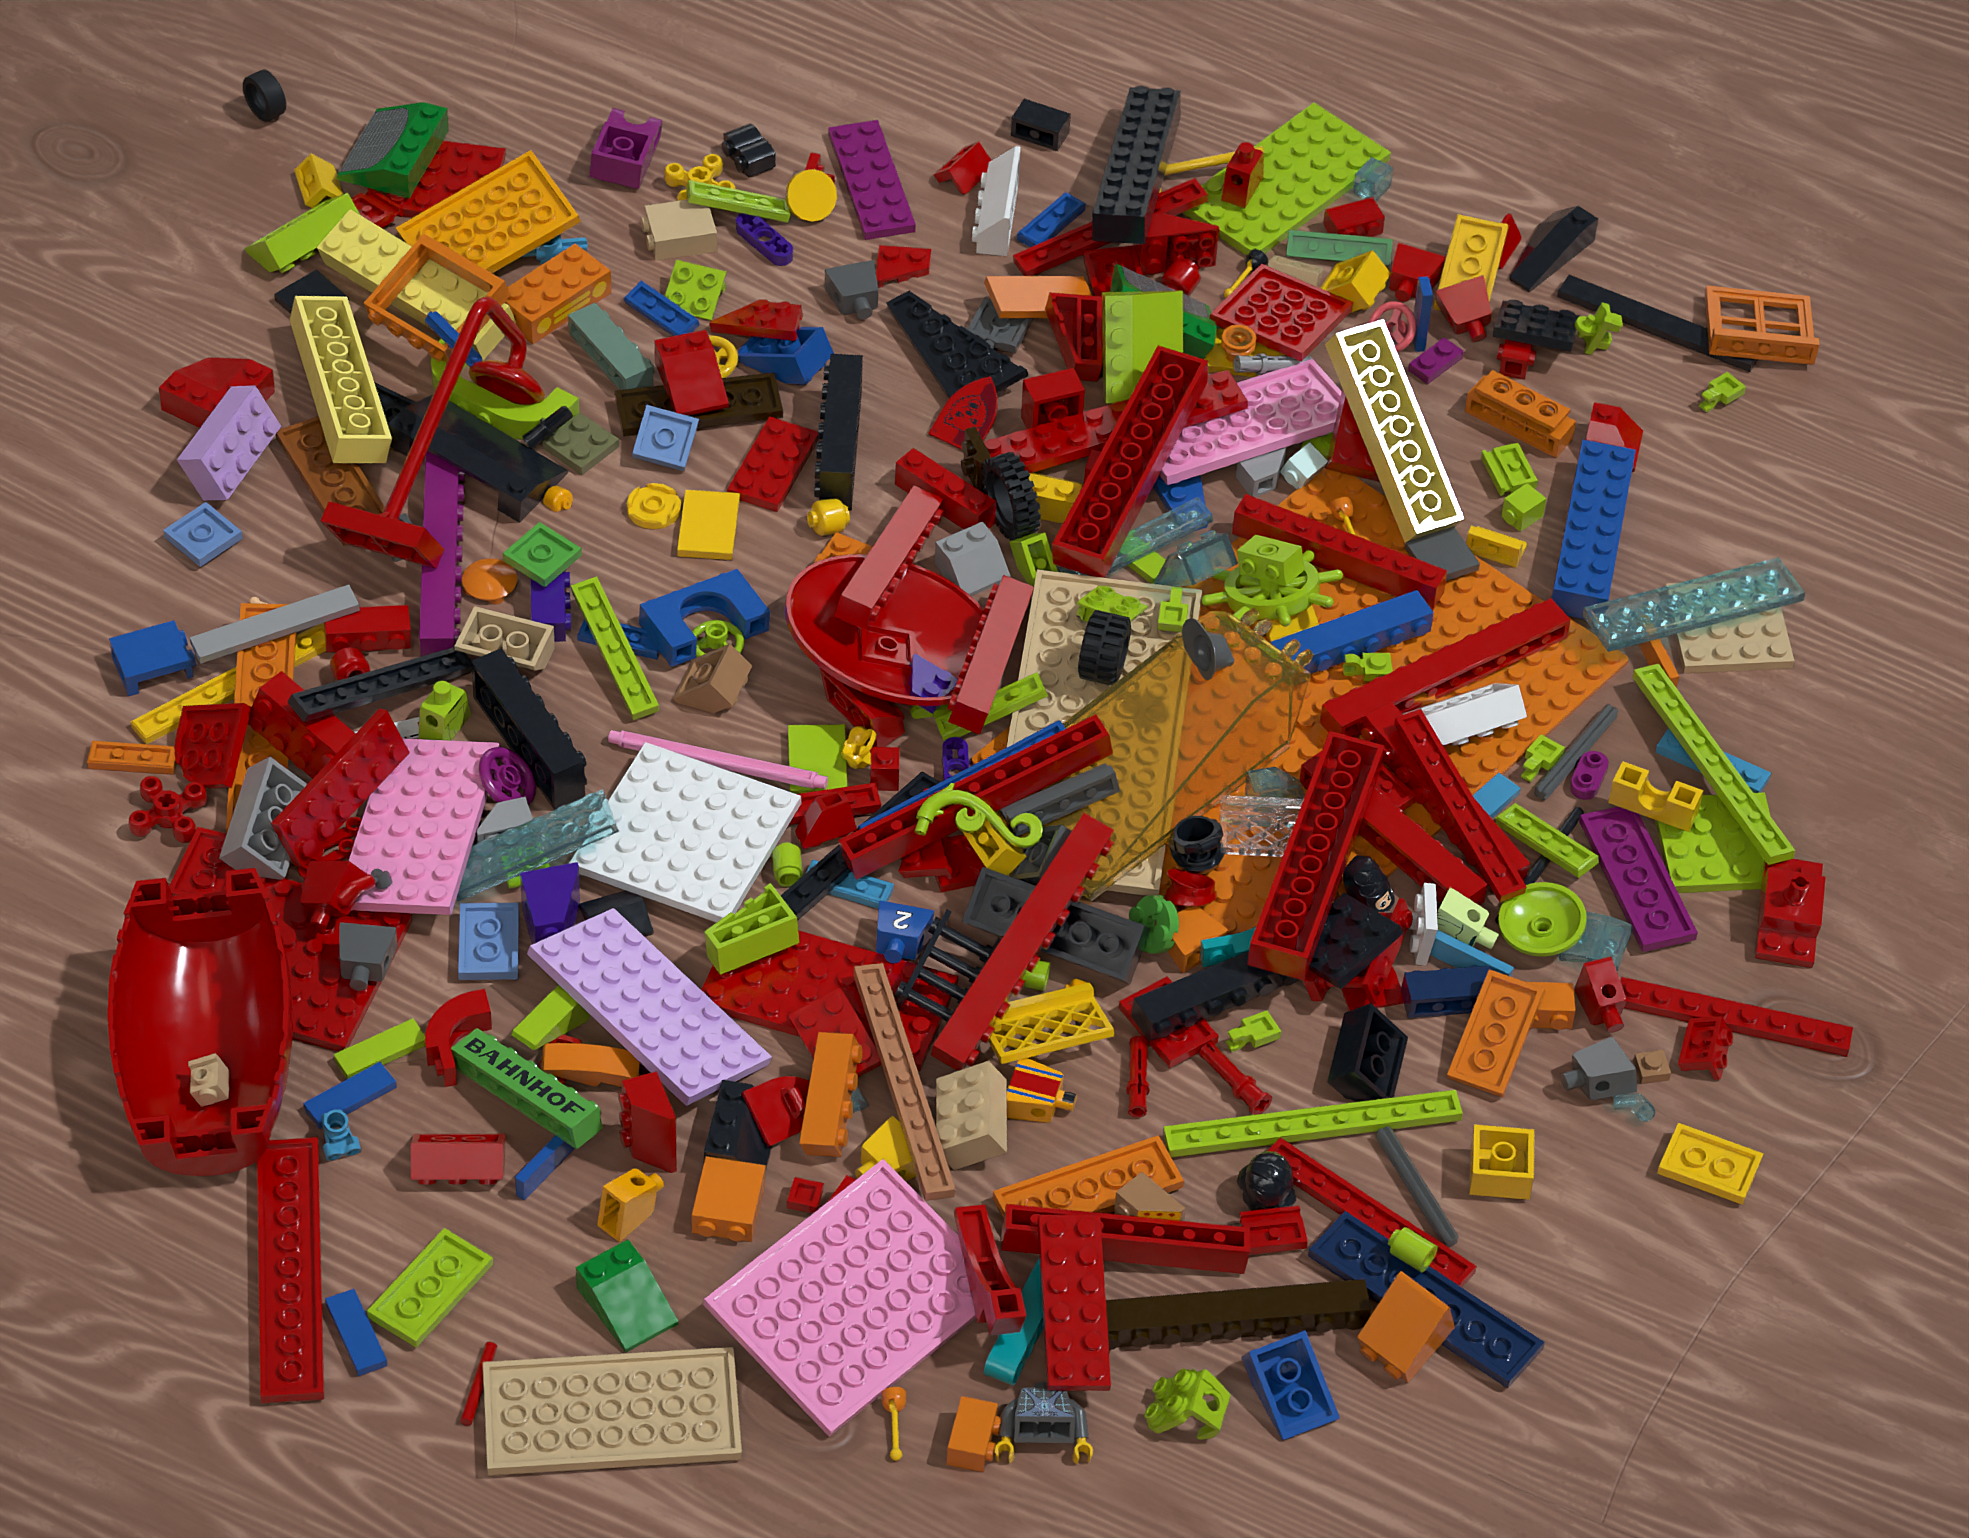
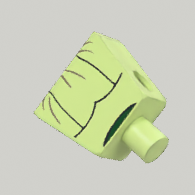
(1464, 920)

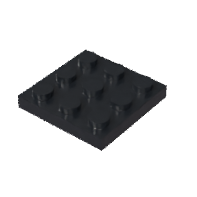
(1536, 325)
(1351, 940)

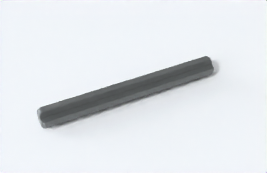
(1575, 751)
(1417, 1186)

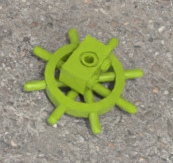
(1272, 576)

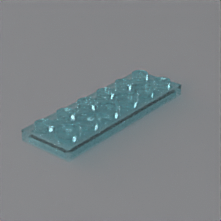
(537, 843)

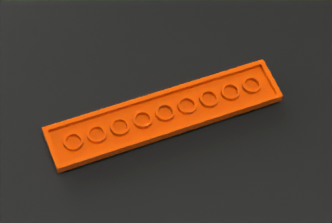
(253, 669)

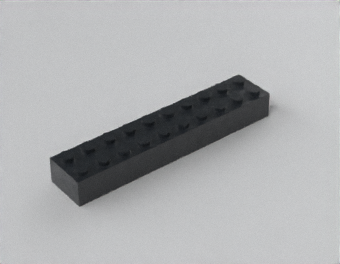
(1136, 165)

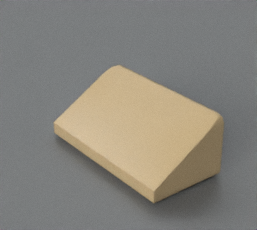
(1297, 269)

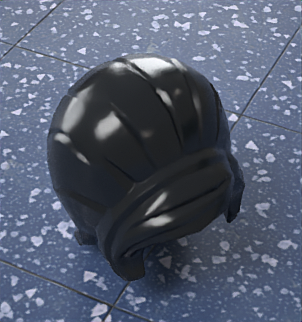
(1267, 1182)

